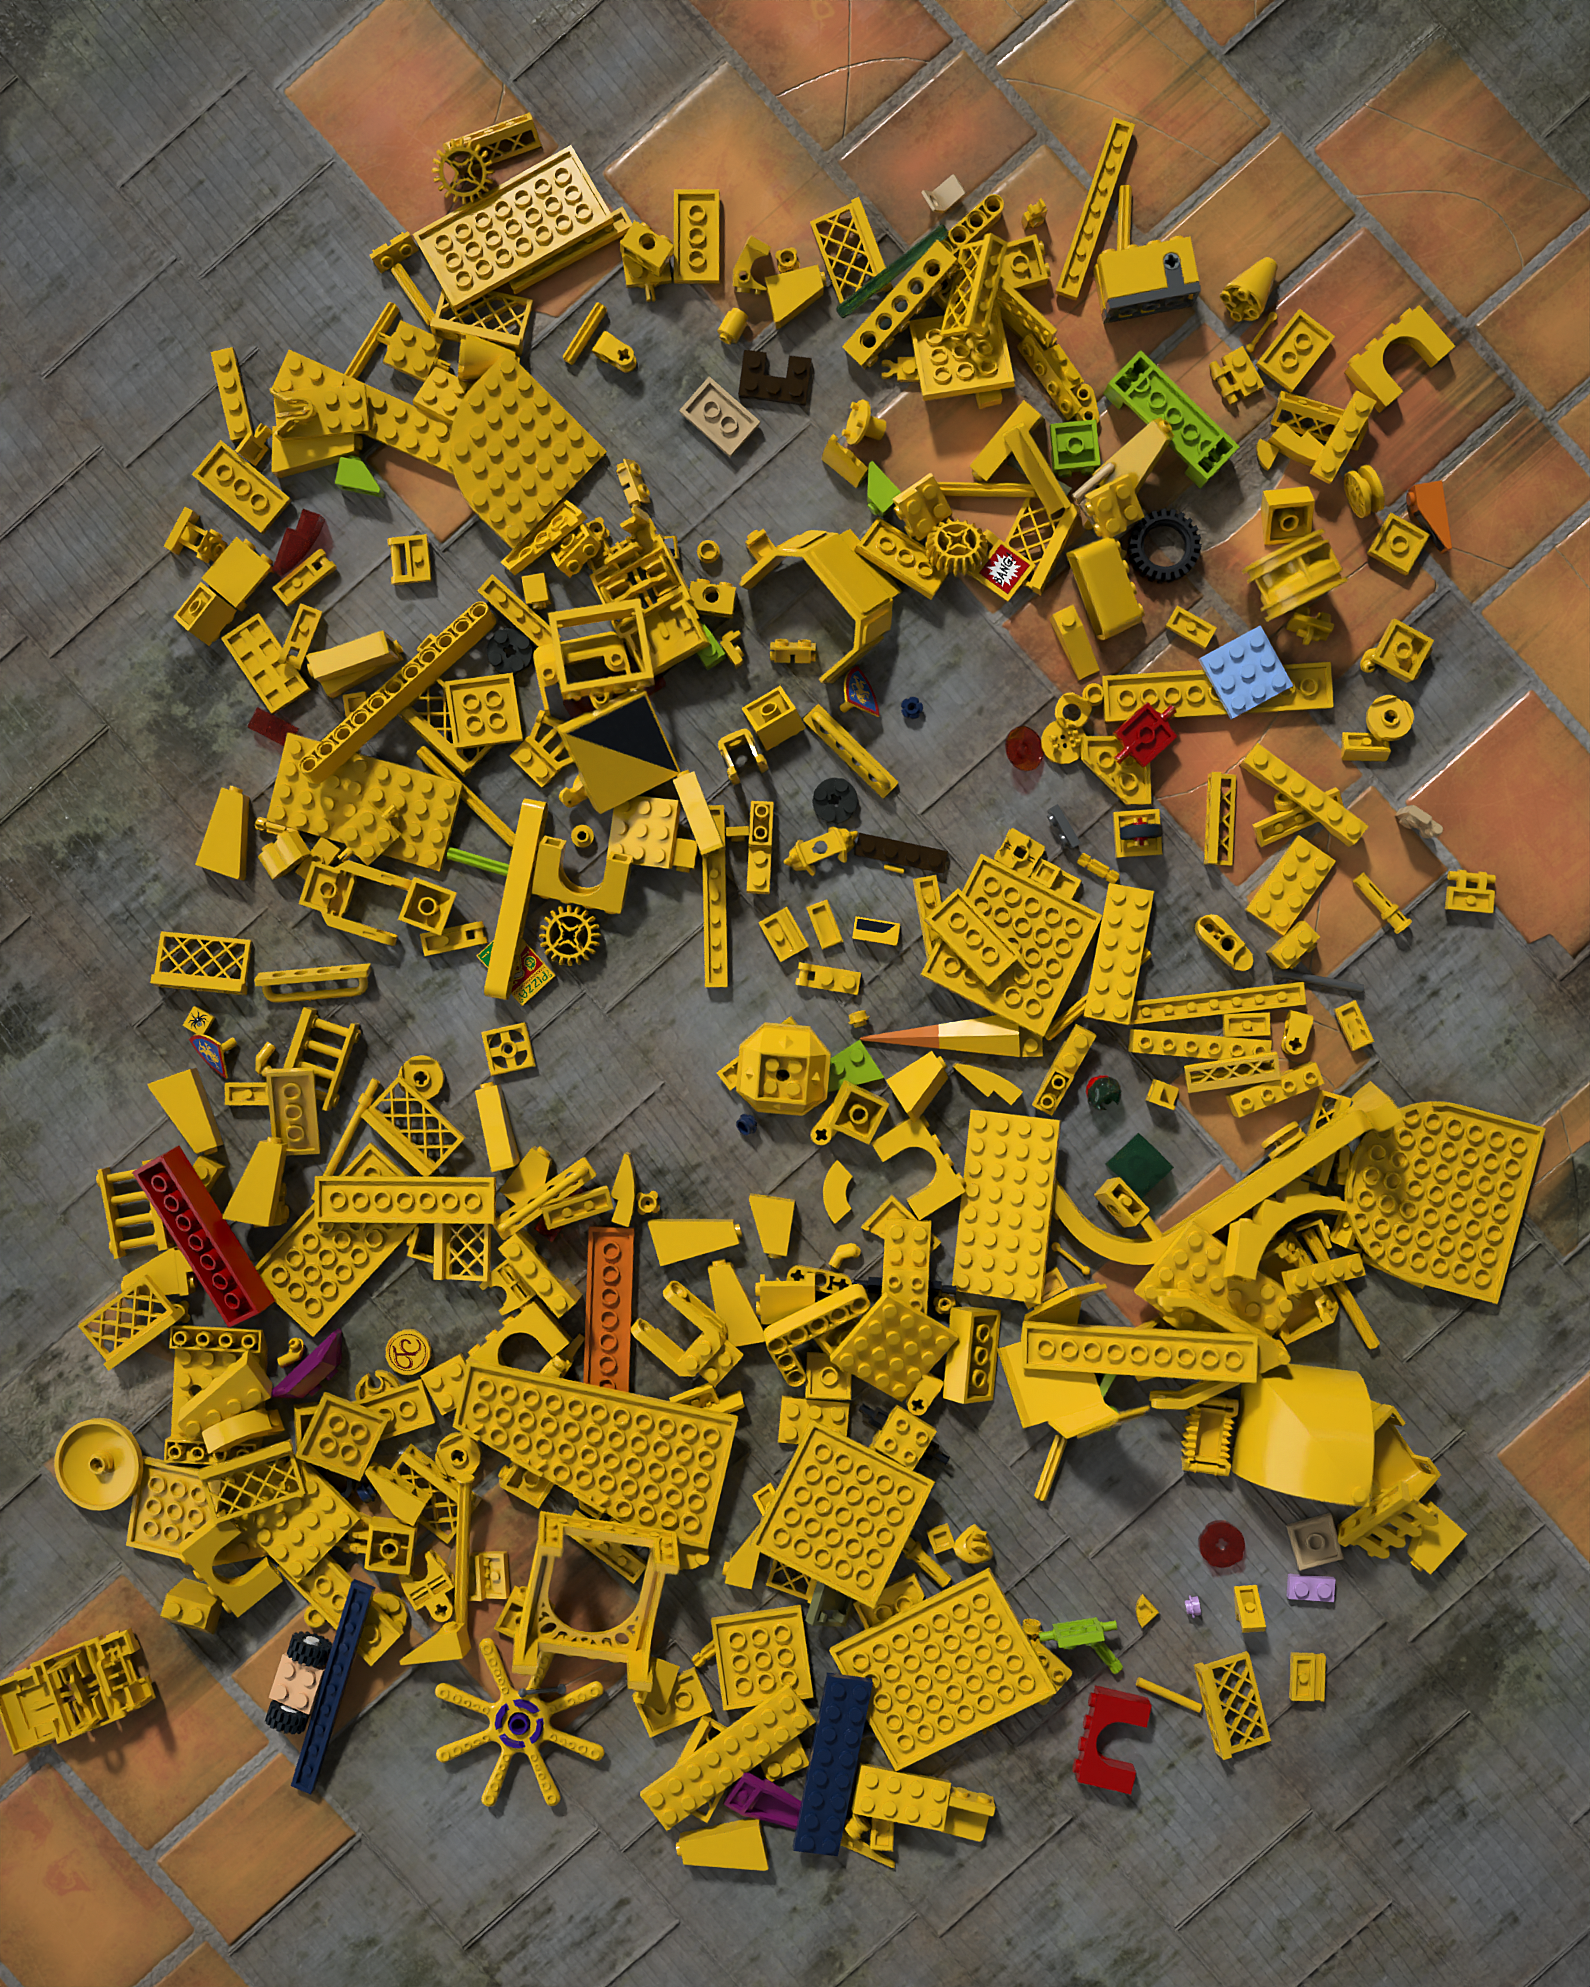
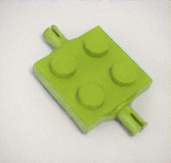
(1078, 1632)

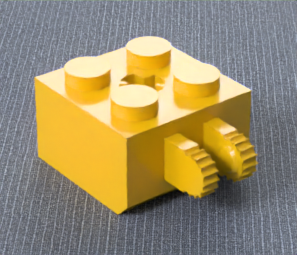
(378, 1550)

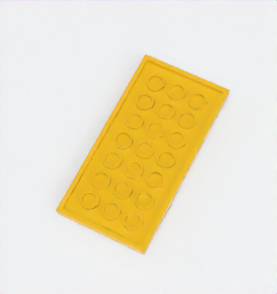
(513, 228)
(424, 801)
(1006, 1205)
(325, 1263)

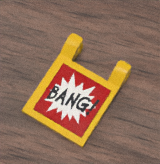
(1003, 568)

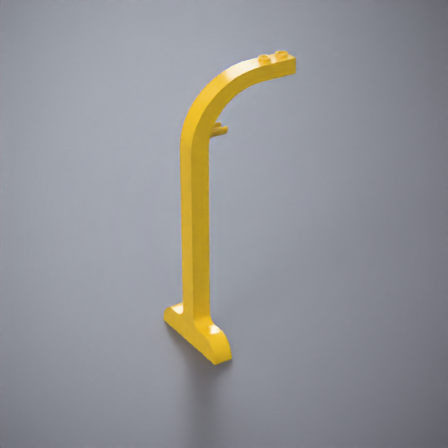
(1369, 1110)

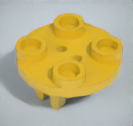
(1053, 744)

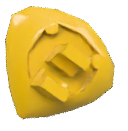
(973, 1546)

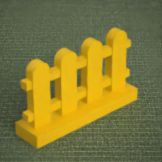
(1383, 1510)

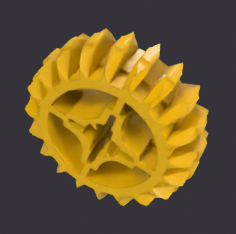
(474, 153)
(957, 552)
(557, 919)

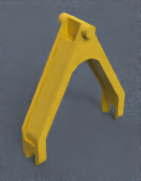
(1269, 1354)

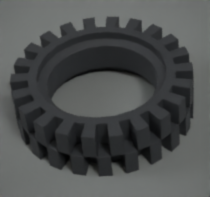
(1185, 529)

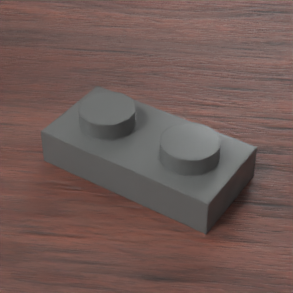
(1067, 834)

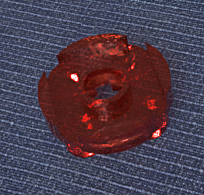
(1210, 1537)

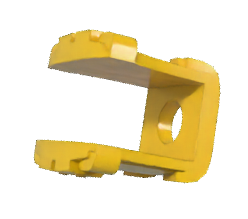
(735, 740)

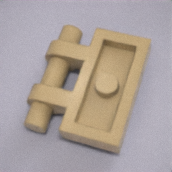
(1416, 818)

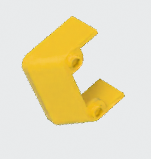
(579, 650)

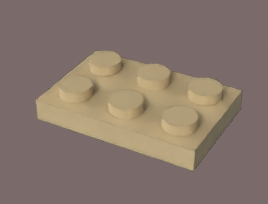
(719, 417)

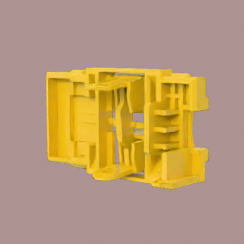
(670, 623)
(34, 1703)

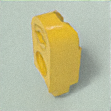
(1237, 956)

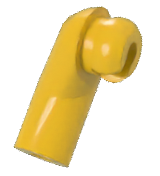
(1366, 663)
(262, 1058)
(842, 1252)
(295, 1353)

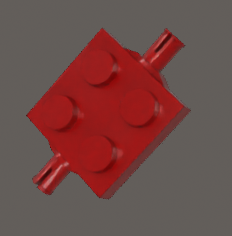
(1145, 734)

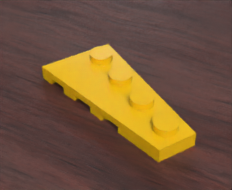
(548, 532)

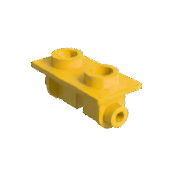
(388, 256)
(630, 473)
(784, 649)

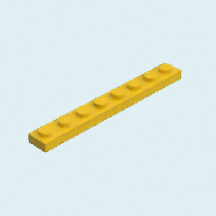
(1095, 208)
(715, 910)
(1218, 1003)

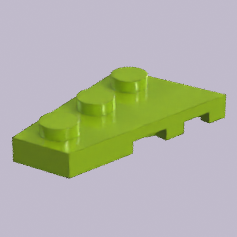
(852, 1065)

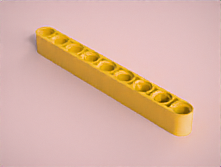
(516, 899)

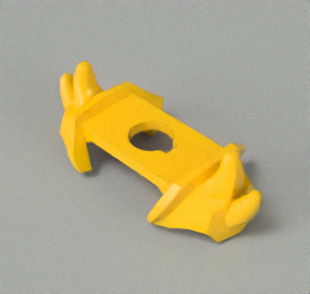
(837, 840)

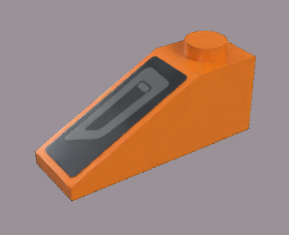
(1430, 511)

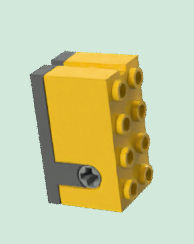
(1146, 279)

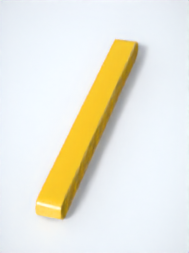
(397, 693)

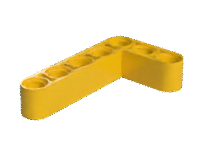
(970, 235)
(808, 1323)

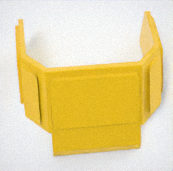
(854, 580)
(1064, 1399)

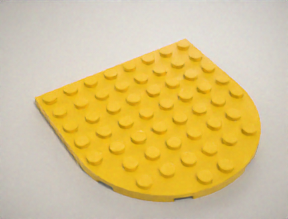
(1443, 1195)

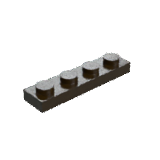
(901, 853)

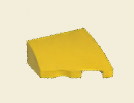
(844, 462)

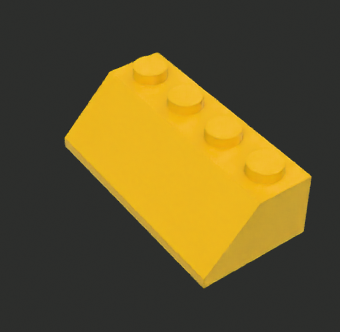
(973, 1356)

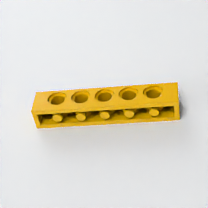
(936, 255)
(1195, 1045)

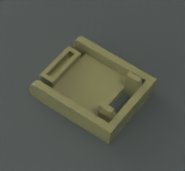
(829, 1599)

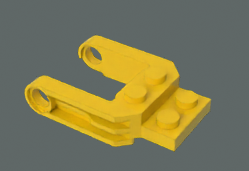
(332, 890)
(708, 1355)

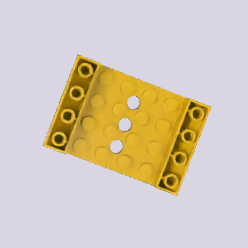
(199, 1358)

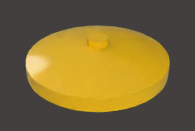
(98, 1464)

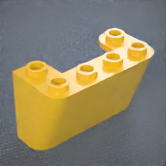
(1395, 1459)

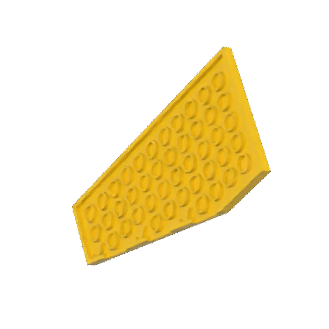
(606, 1446)

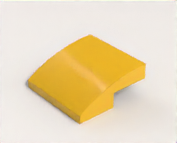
(488, 1576)

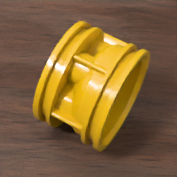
(1295, 574)

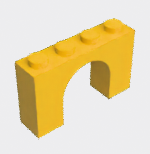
(1414, 330)
(553, 883)
(944, 1185)
(556, 1293)
(533, 1320)
(235, 1592)

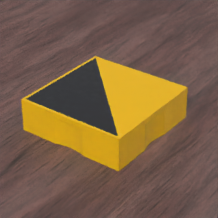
(619, 750)

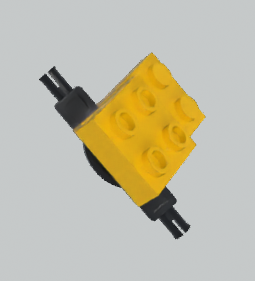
(907, 1264)
(903, 1436)

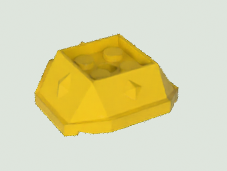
(787, 1048)

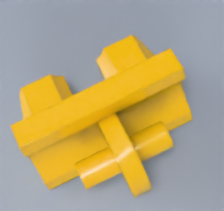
(1309, 627)

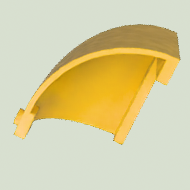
(1307, 1434)

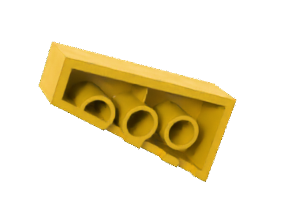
(228, 1395)

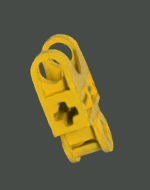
(516, 1287)
(434, 1589)

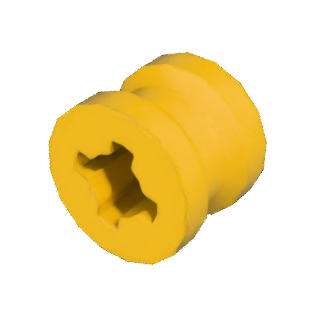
(856, 1826)

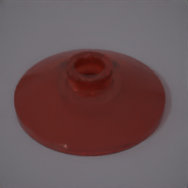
(1029, 743)

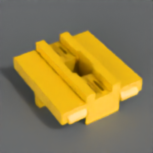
(1031, 847)

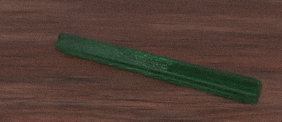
(891, 271)

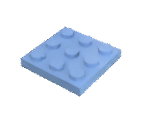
(1245, 672)

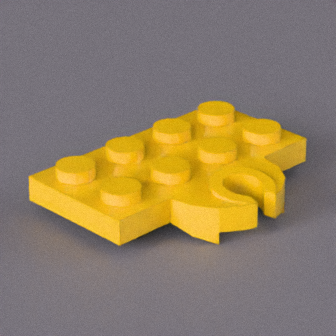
(404, 1404)

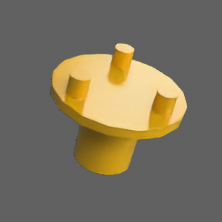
(863, 424)

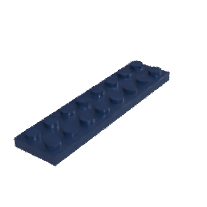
(832, 1764)

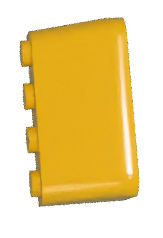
(1105, 587)

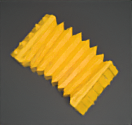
(1206, 1436)

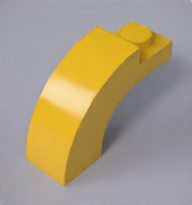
(242, 1428)

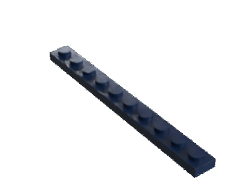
(333, 1686)

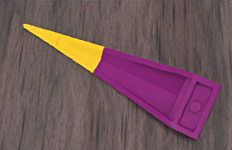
(772, 1804)

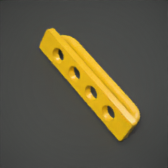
(885, 781)
(359, 971)
(526, 1211)

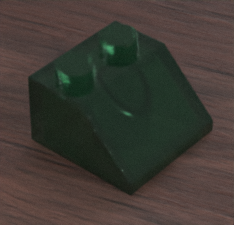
(1139, 1165)

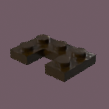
(771, 388)

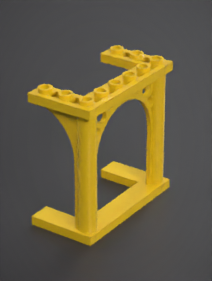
(636, 1652)

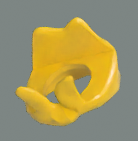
(1072, 698)

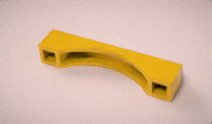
(1327, 811)

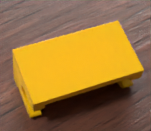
(663, 1679)

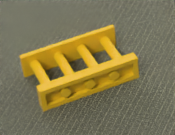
(302, 1041)
(117, 1245)

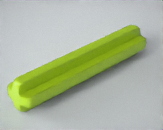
(478, 861)

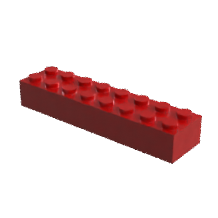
(203, 1236)

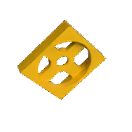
(487, 1037)

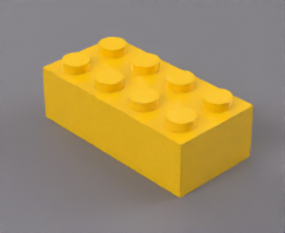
(901, 1796)

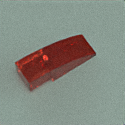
(298, 542)

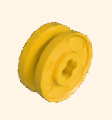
(1364, 491)

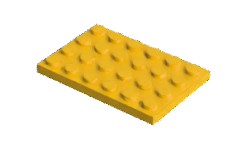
(1198, 1264)

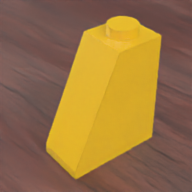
(793, 292)
(919, 1084)
(528, 1175)
(773, 1222)
(162, 1272)
(1435, 1541)

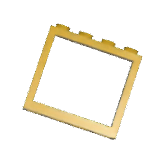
(596, 614)

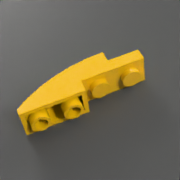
(760, 847)
(1063, 1069)

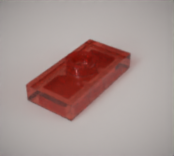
(271, 726)

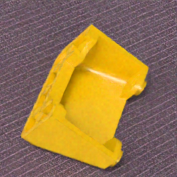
(1317, 1305)

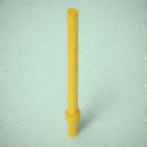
(365, 1100)

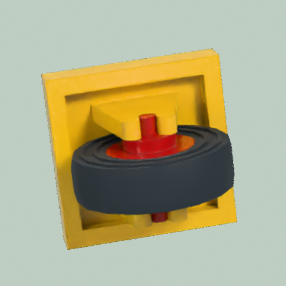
(1137, 833)

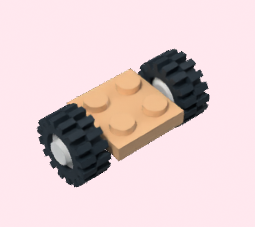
(297, 1682)

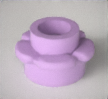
(1193, 1606)

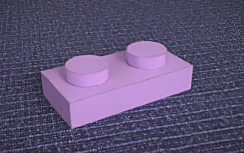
(1311, 1587)

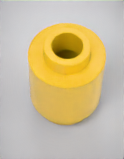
(732, 326)

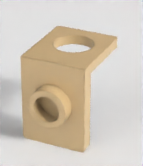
(945, 195)

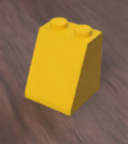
(192, 1606)

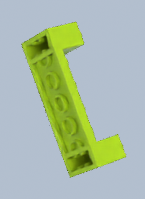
(1155, 395)

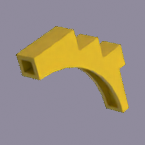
(1250, 1237)

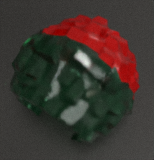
(1104, 1090)

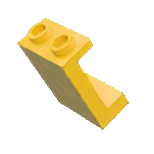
(238, 572)
(783, 1298)

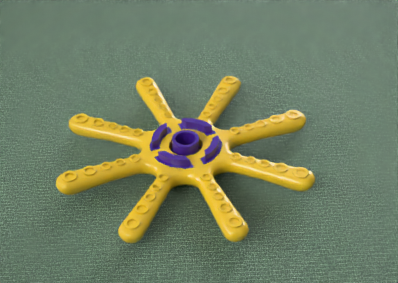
(518, 1738)

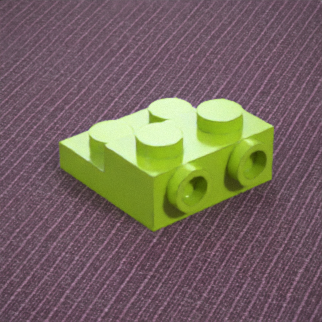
(1074, 448)

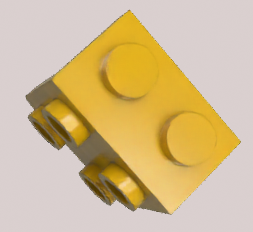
(1055, 1667)
(968, 1813)

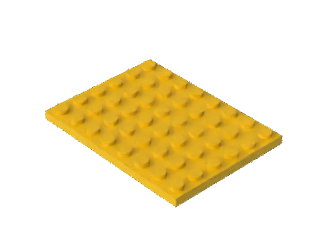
(945, 1669)

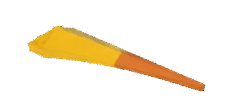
(977, 1035)

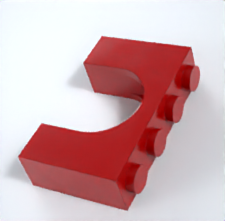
(1106, 1708)

